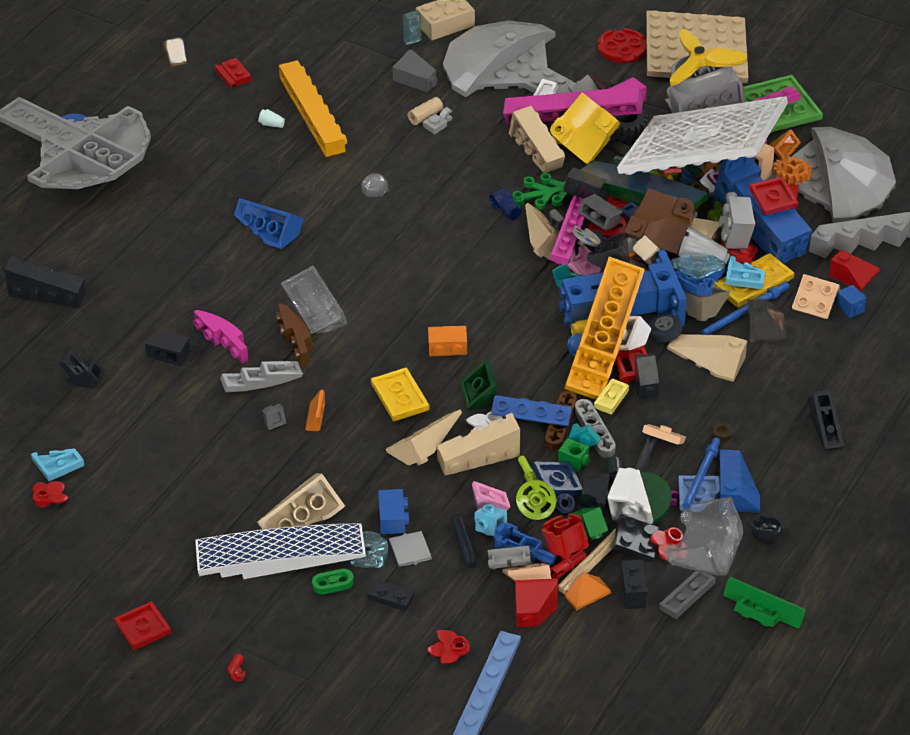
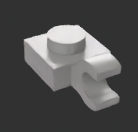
(437, 123)

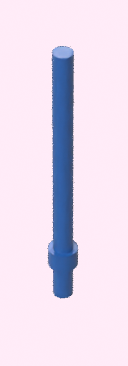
(772, 293)
(710, 453)

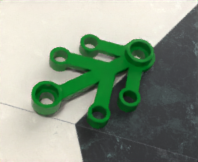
(545, 191)

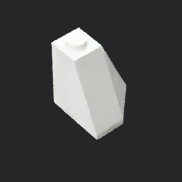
(629, 496)

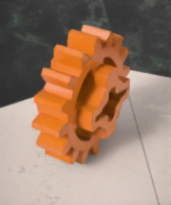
(792, 170)

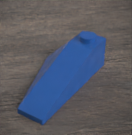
(270, 224)
(737, 482)

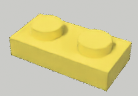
(611, 396)

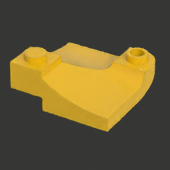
(585, 128)

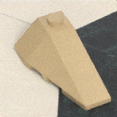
(424, 441)
(304, 506)

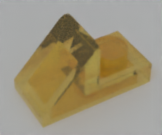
(175, 51)

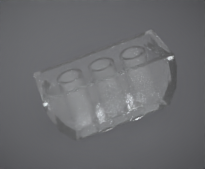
(314, 301)

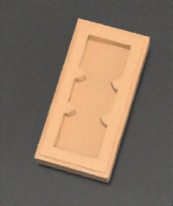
(664, 433)

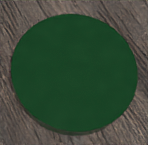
(657, 494)

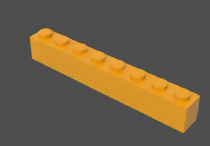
(312, 108)

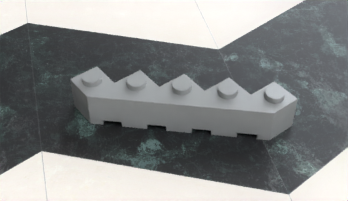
(865, 232)

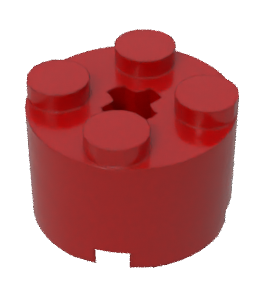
(565, 535)

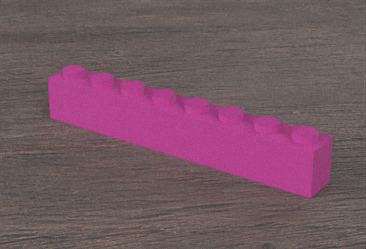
(553, 106)

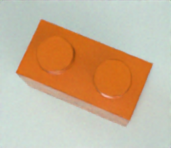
(447, 341)

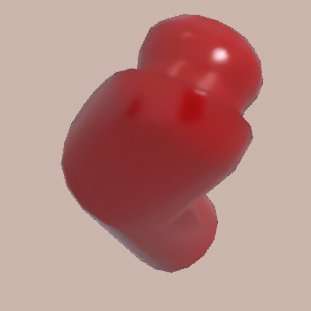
(234, 668)

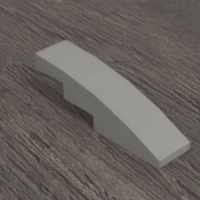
(261, 377)

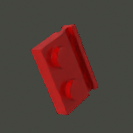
(233, 72)

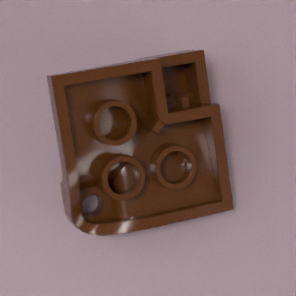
(662, 221)

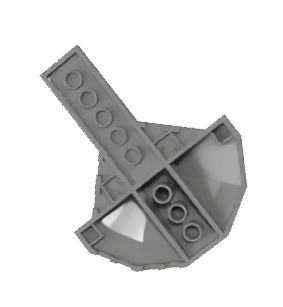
(501, 57)
(79, 151)
(847, 173)

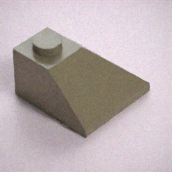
(705, 307)

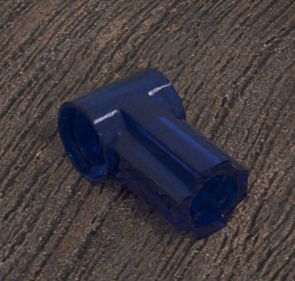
(504, 201)

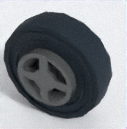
(665, 327)

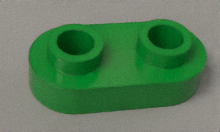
(332, 581)

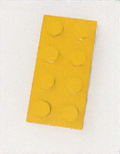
(775, 275)

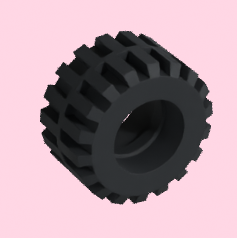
(630, 127)

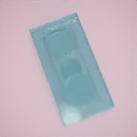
(412, 27)

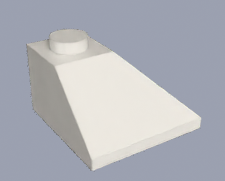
(635, 333)

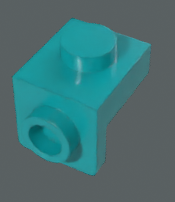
(563, 272)
(584, 435)

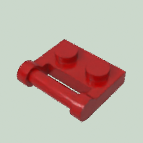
(624, 376)

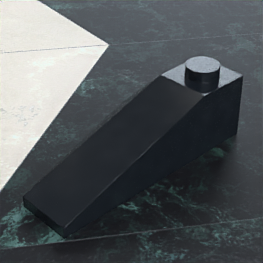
(614, 247)

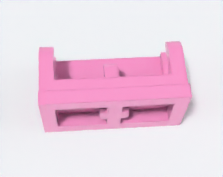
(580, 264)

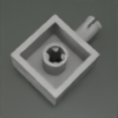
(737, 221)

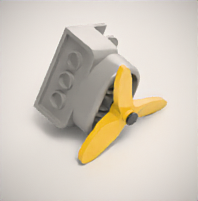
(704, 77)

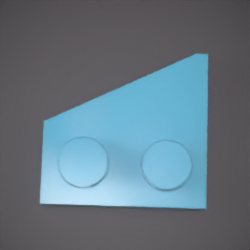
(744, 275)
(58, 463)

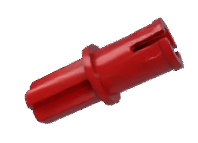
(567, 564)

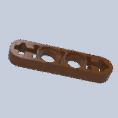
(560, 433)

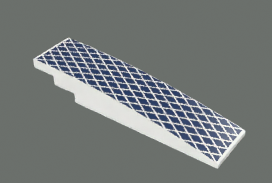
(279, 549)

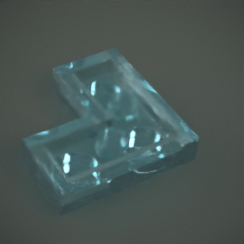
(698, 268)

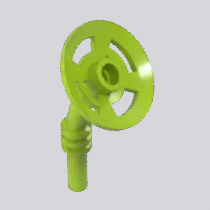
(535, 496)

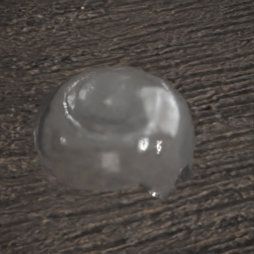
(374, 185)

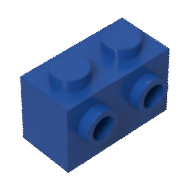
(392, 511)

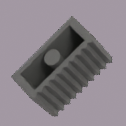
(600, 212)

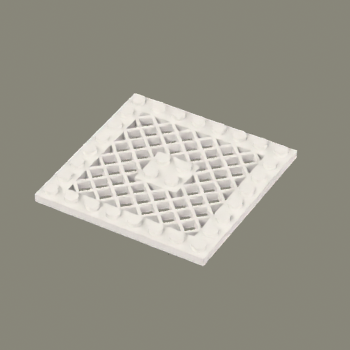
(703, 136)

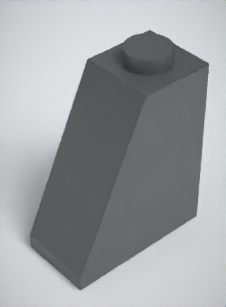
(414, 72)

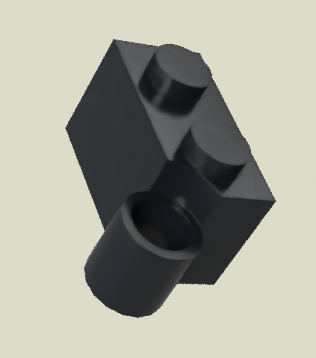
(585, 184)

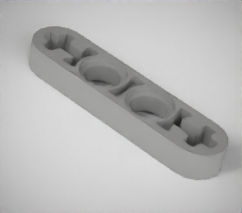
(599, 427)

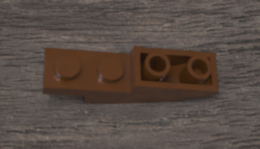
(295, 332)

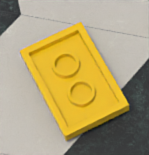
(400, 394)

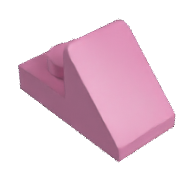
(487, 495)

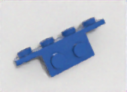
(532, 410)

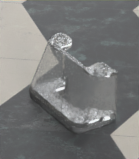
(709, 537)

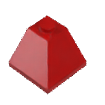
(852, 270)
(535, 601)

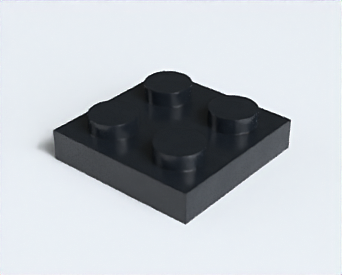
(634, 538)

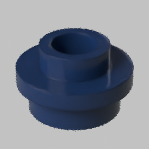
(568, 499)

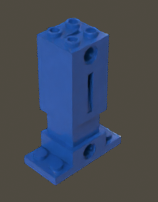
(779, 233)
(657, 293)

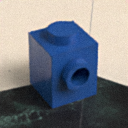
(851, 301)

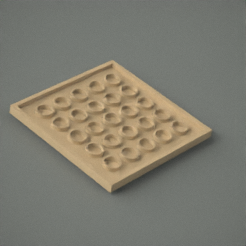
(712, 32)

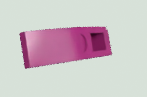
(221, 331)

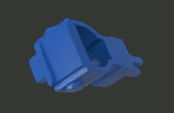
(507, 531)

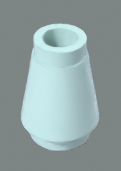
(271, 119)

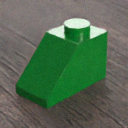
(592, 521)

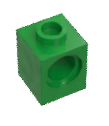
(575, 453)

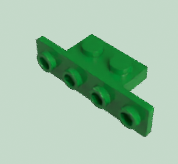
(762, 605)

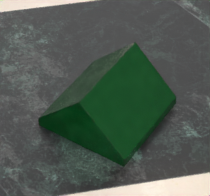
(479, 387)

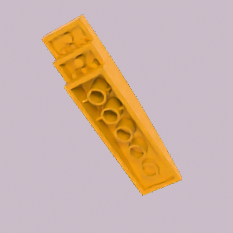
(604, 328)

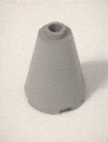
(701, 246)

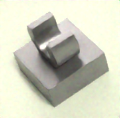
(274, 416)

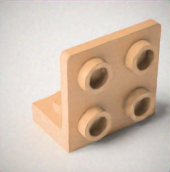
(815, 296)

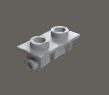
(509, 557)

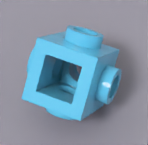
(489, 518)

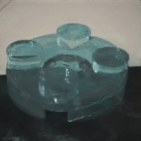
(378, 551)

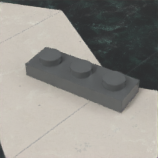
(687, 594)

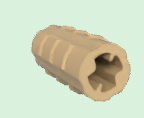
(425, 110)

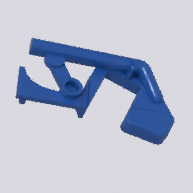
(701, 286)

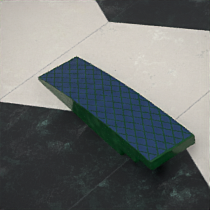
(635, 186)

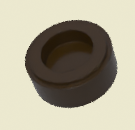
(723, 432)

